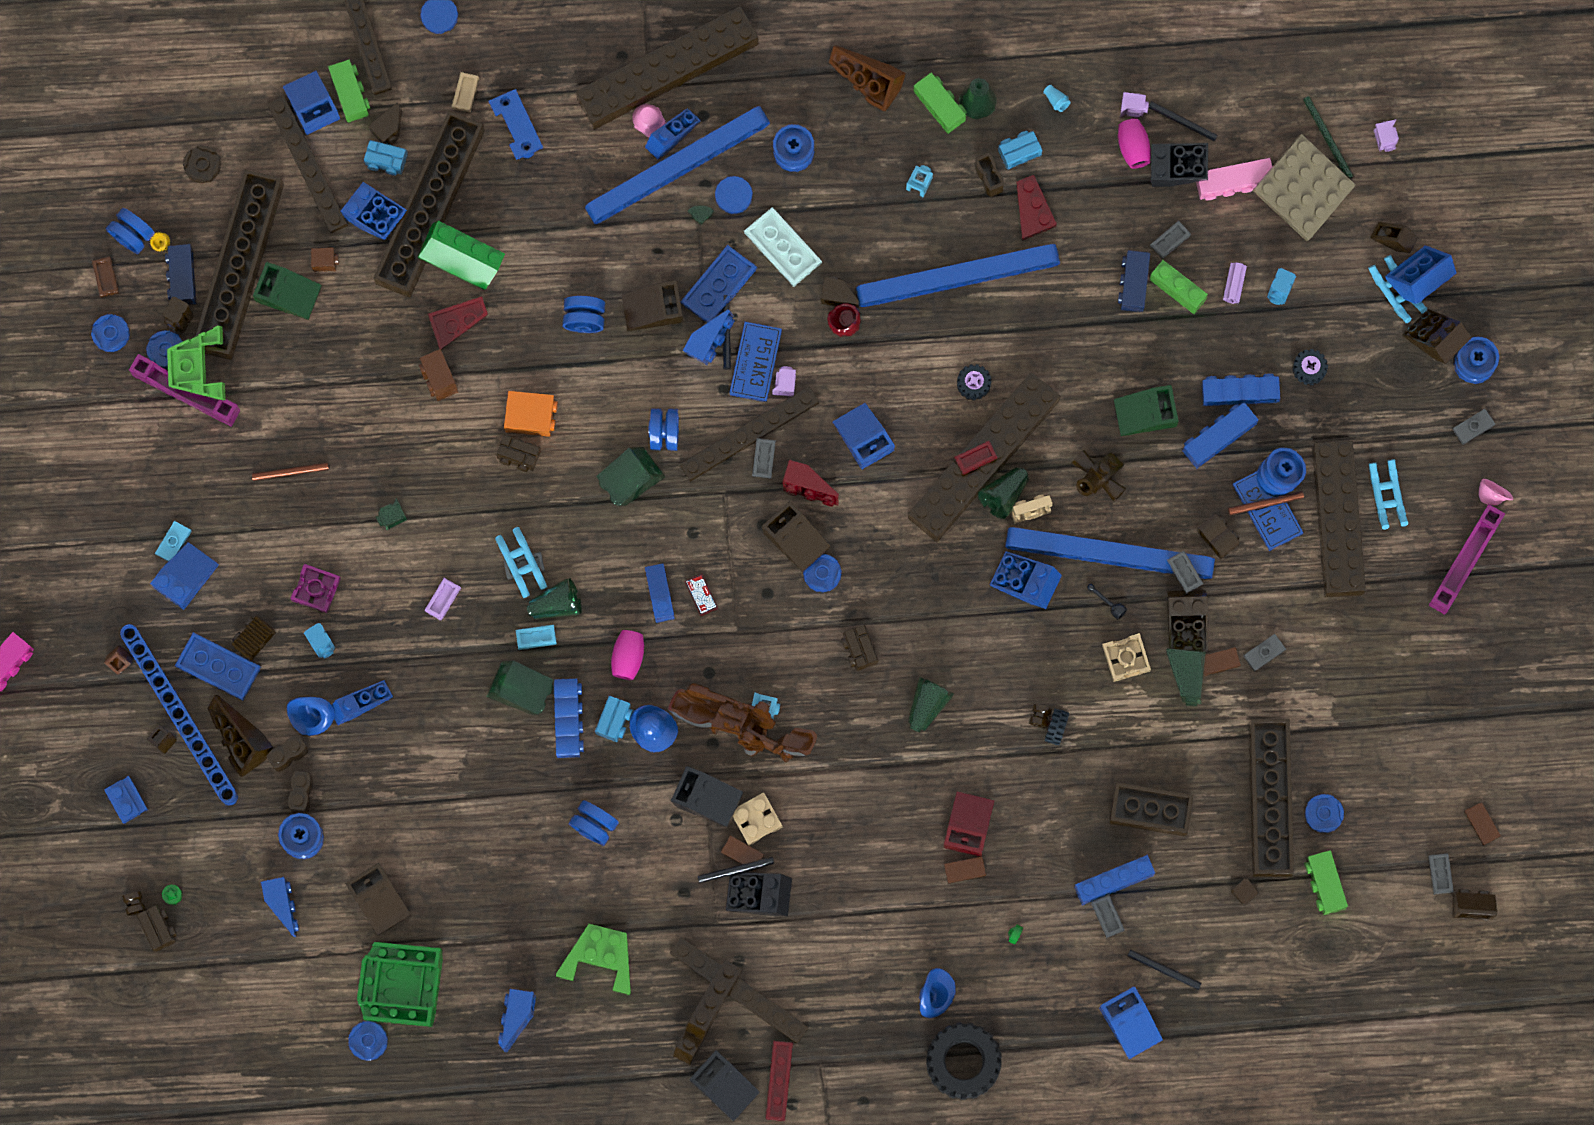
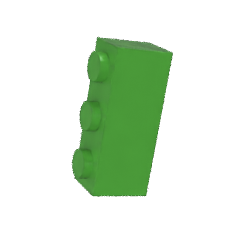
(349, 90)
(940, 102)
(1178, 287)
(1326, 883)

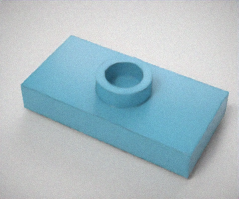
(173, 541)
(536, 637)

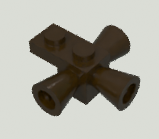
(1099, 475)

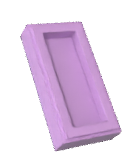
(442, 599)

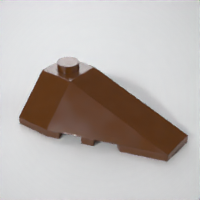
(873, 78)

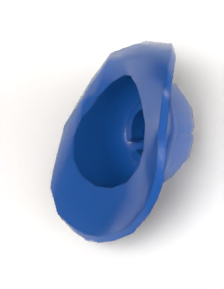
(310, 715)
(653, 728)
(936, 993)

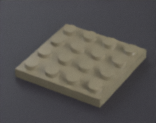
(1304, 187)

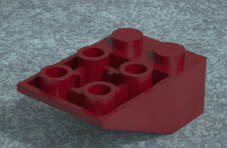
(806, 482)
(968, 824)

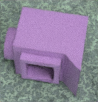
(1133, 105)
(1386, 135)
(785, 382)

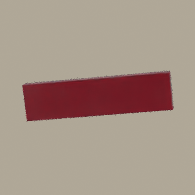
(779, 1081)

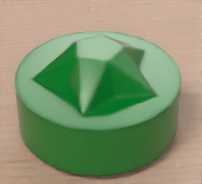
(172, 894)
(1014, 934)

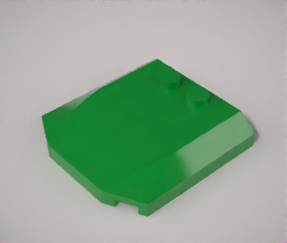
(404, 992)

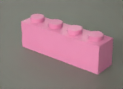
(1233, 179)

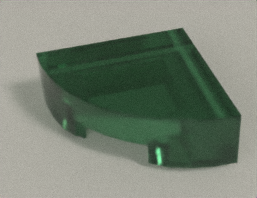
(700, 213)

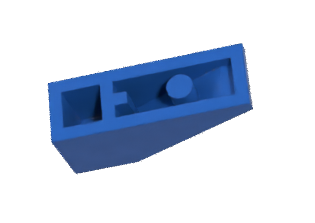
(659, 593)

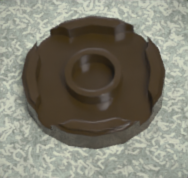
(202, 164)

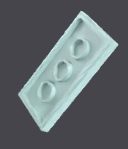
(783, 247)

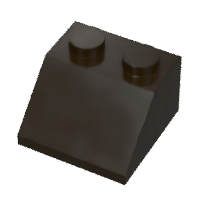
(1474, 905)

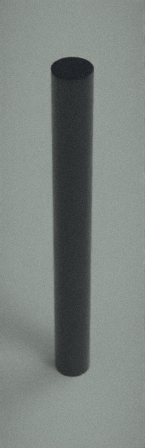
(1183, 121)
(726, 344)
(736, 869)
(1164, 969)

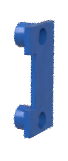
(518, 124)

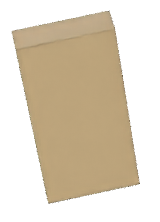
(465, 92)

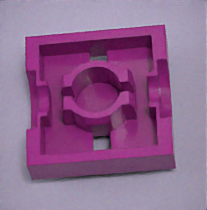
(310, 585)

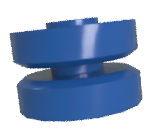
(793, 137)
(130, 231)
(583, 314)
(1480, 370)
(664, 429)
(1281, 471)
(592, 824)
(295, 826)

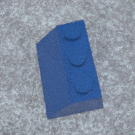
(1421, 274)

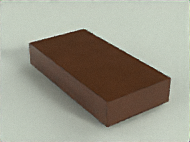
(105, 277)
(1221, 661)
(1482, 823)
(740, 851)
(965, 870)

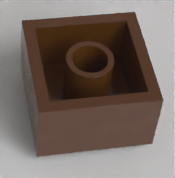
(439, 377)

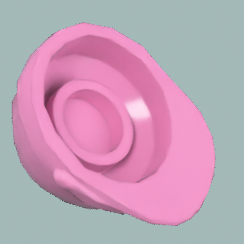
(647, 119)
(1492, 493)

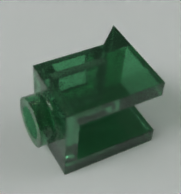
(391, 515)

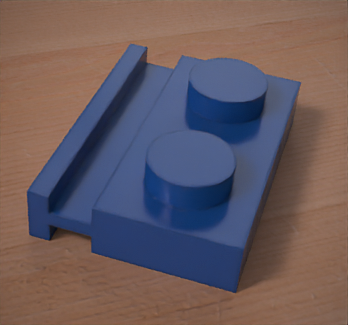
(126, 799)

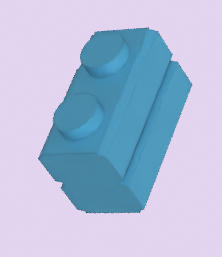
(1020, 149)
(385, 157)
(1281, 286)
(320, 641)
(613, 719)

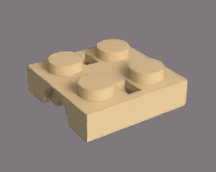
(1030, 510)
(1125, 652)
(758, 823)

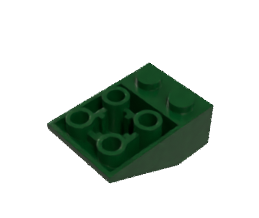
(286, 291)
(1146, 411)

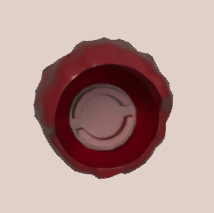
(844, 320)

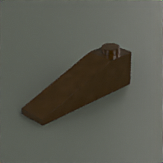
(243, 740)

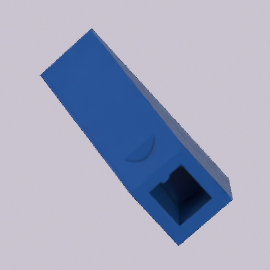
(671, 133)
(360, 702)
(277, 898)

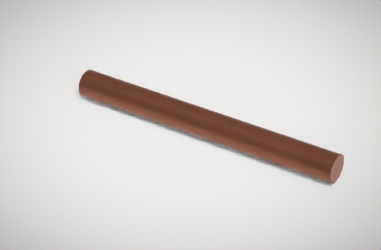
(290, 471)
(1265, 503)

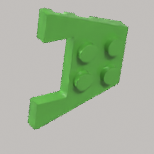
(187, 365)
(600, 948)

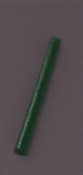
(1327, 136)

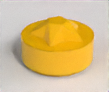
(160, 241)

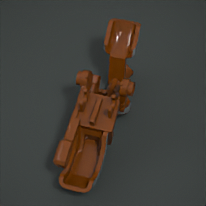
(740, 719)

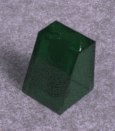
(630, 476)
(1189, 673)
(520, 687)

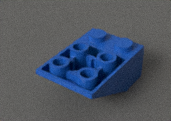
(311, 102)
(372, 211)
(707, 338)
(864, 436)
(1026, 579)
(519, 1012)
(1131, 1022)

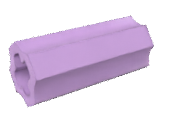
(1234, 283)

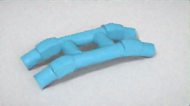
(1394, 301)
(1392, 484)
(532, 565)

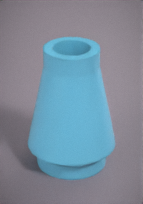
(1057, 99)

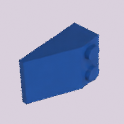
(184, 575)

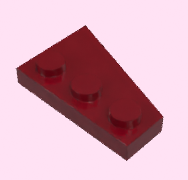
(1033, 208)
(457, 319)

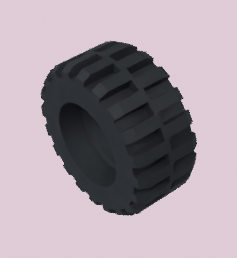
(990, 1061)

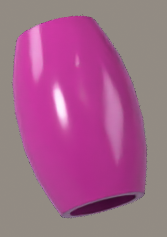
(1134, 143)
(627, 655)

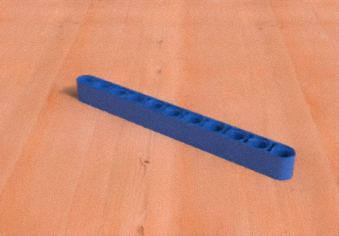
(677, 165)
(957, 275)
(1101, 551)
(177, 705)

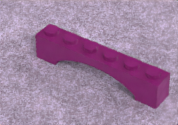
(158, 377)
(1466, 559)

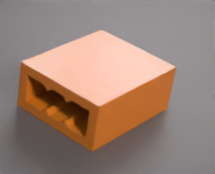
(530, 413)

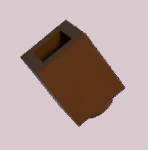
(324, 259)

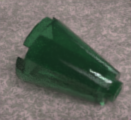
(978, 99)
(1004, 492)
(556, 601)
(927, 704)

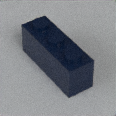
(181, 273)
(1134, 281)

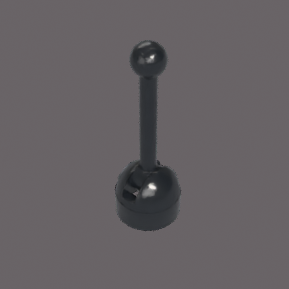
(1117, 609)

